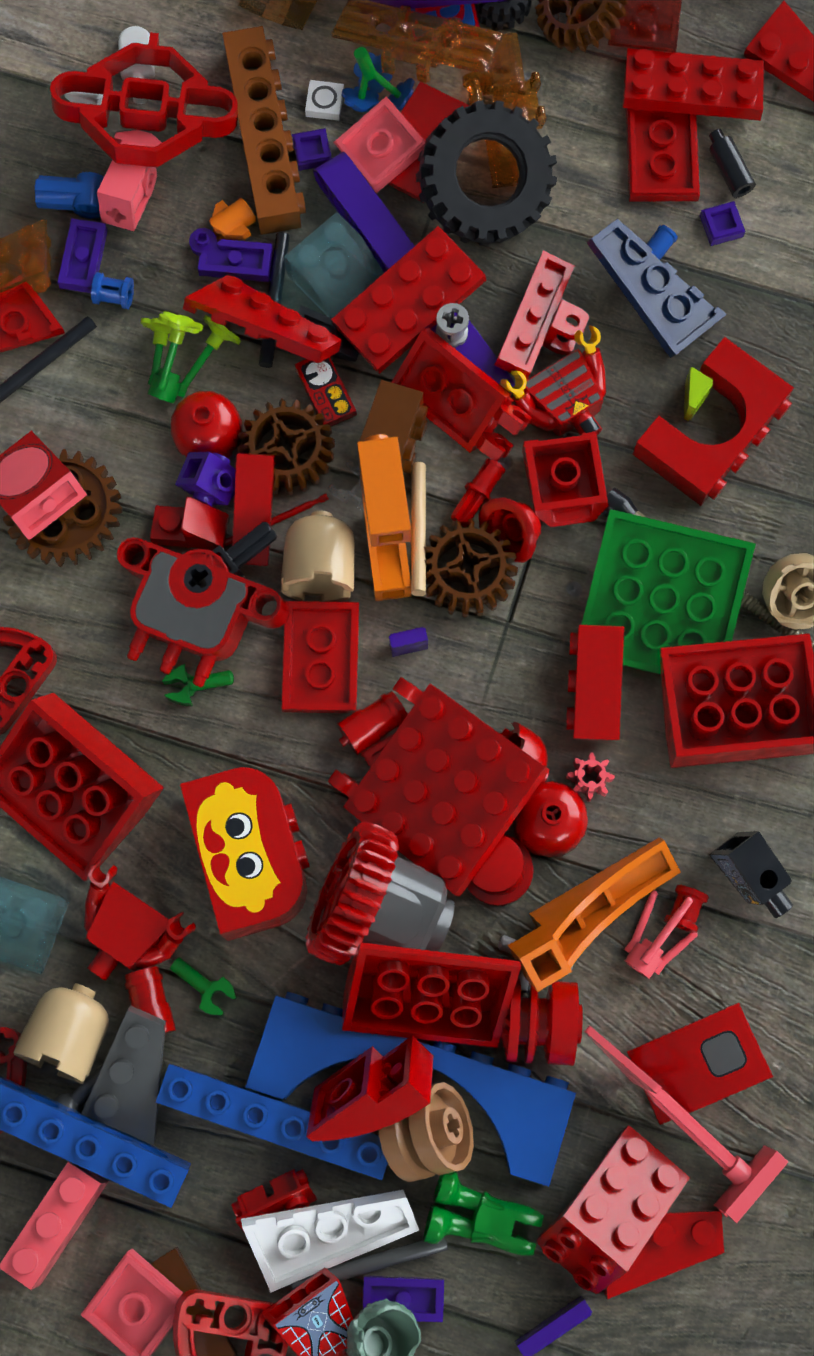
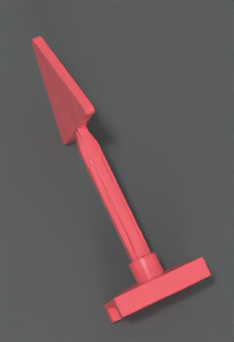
(747, 1179)

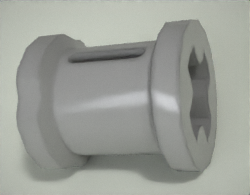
(444, 319)

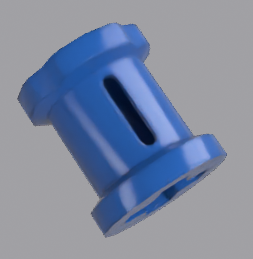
(112, 290)

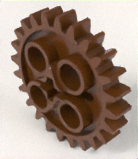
(76, 534)

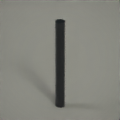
(275, 292)
(46, 357)

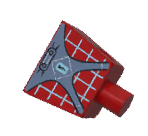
(313, 1317)

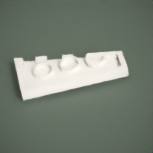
(307, 1239)

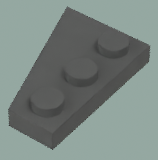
(131, 1078)

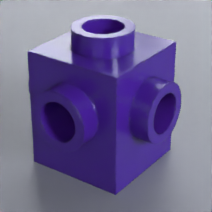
(208, 478)

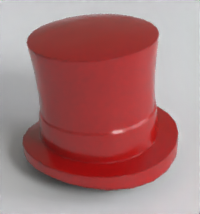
(504, 874)

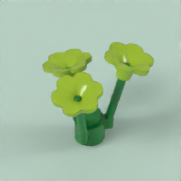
(163, 382)

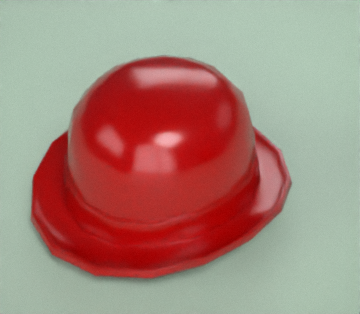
(516, 523)

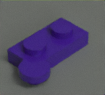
(231, 257)

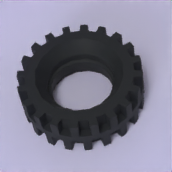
(440, 183)

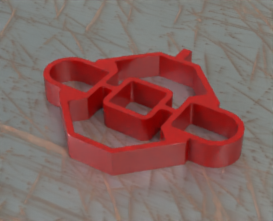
(99, 81)

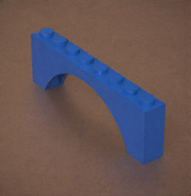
(524, 1111)

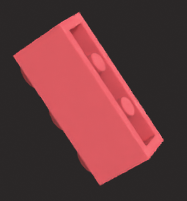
(52, 1225)

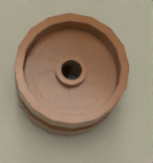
(432, 1139)

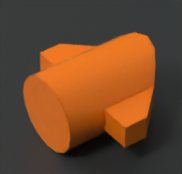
(232, 221)

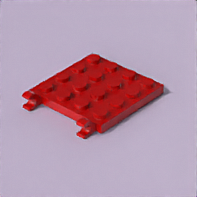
(444, 786)

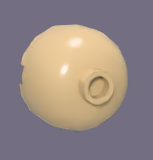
(790, 591)

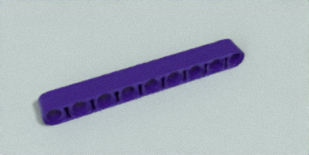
(387, 241)

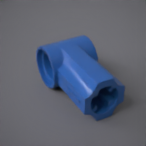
(70, 193)

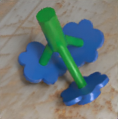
(371, 76)

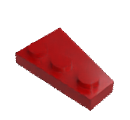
(786, 50)

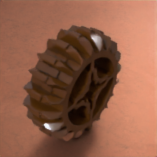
(586, 21)
(298, 440)
(483, 564)

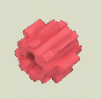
(590, 766)

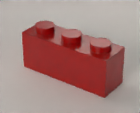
(596, 682)

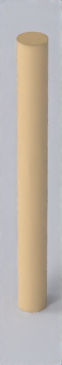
(418, 529)

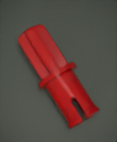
(478, 491)

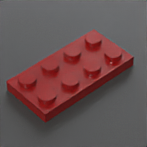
(693, 84)
(407, 298)

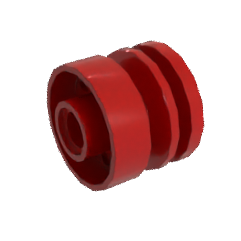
(544, 1022)

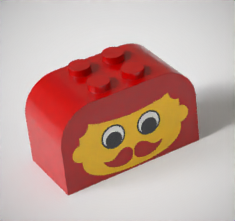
(247, 850)

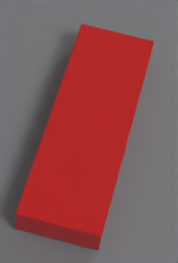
(253, 498)

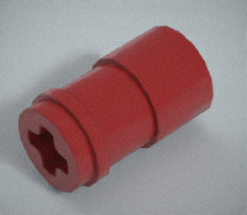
(371, 723)
(148, 994)

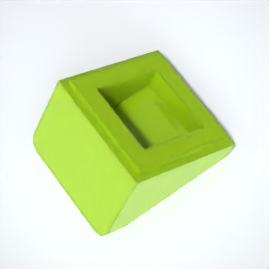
(696, 391)

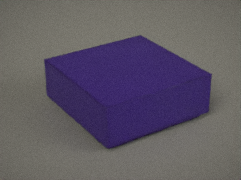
(311, 148)
(722, 223)
(408, 641)

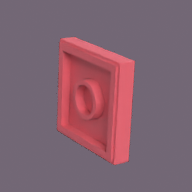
(381, 144)
(134, 1306)

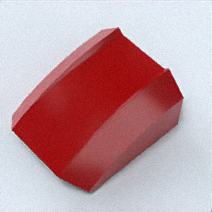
(565, 479)

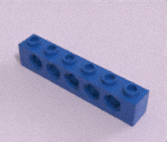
(266, 1119)
(90, 1143)

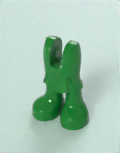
(490, 1222)

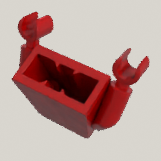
(126, 927)

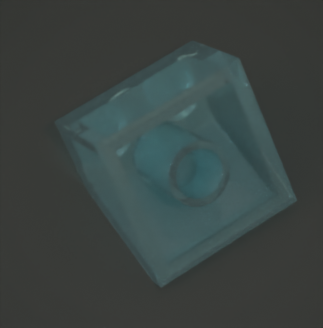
(332, 265)
(28, 924)

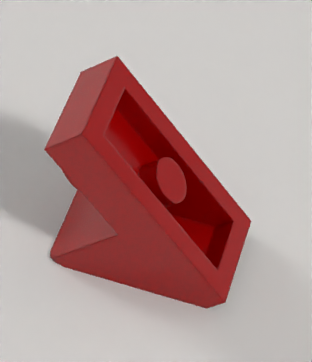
(191, 526)

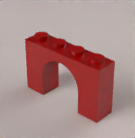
(700, 467)

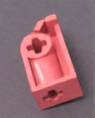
(127, 187)

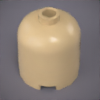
(318, 558)
(64, 1032)

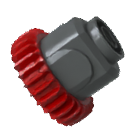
(377, 900)

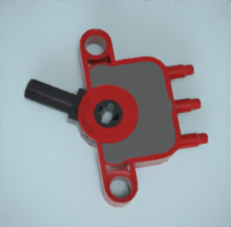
(195, 618)

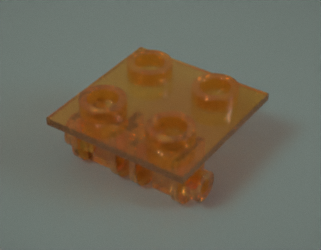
(26, 258)

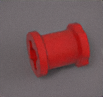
(689, 920)

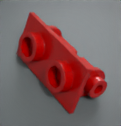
(290, 1192)

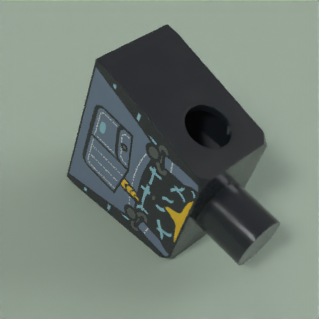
(745, 860)

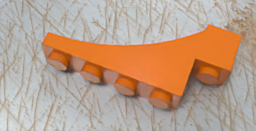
(582, 913)

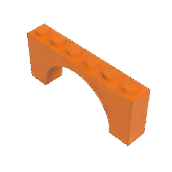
(385, 516)

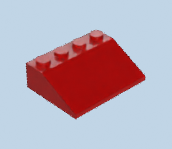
(738, 700)
(71, 784)
(428, 994)

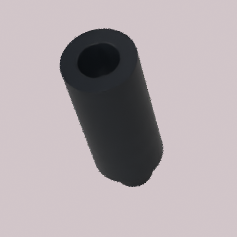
(731, 164)

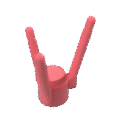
(646, 956)

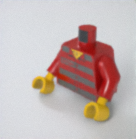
(566, 391)

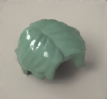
(383, 1330)

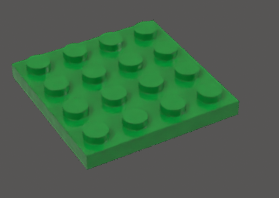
(666, 586)

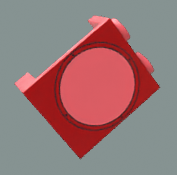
(35, 485)

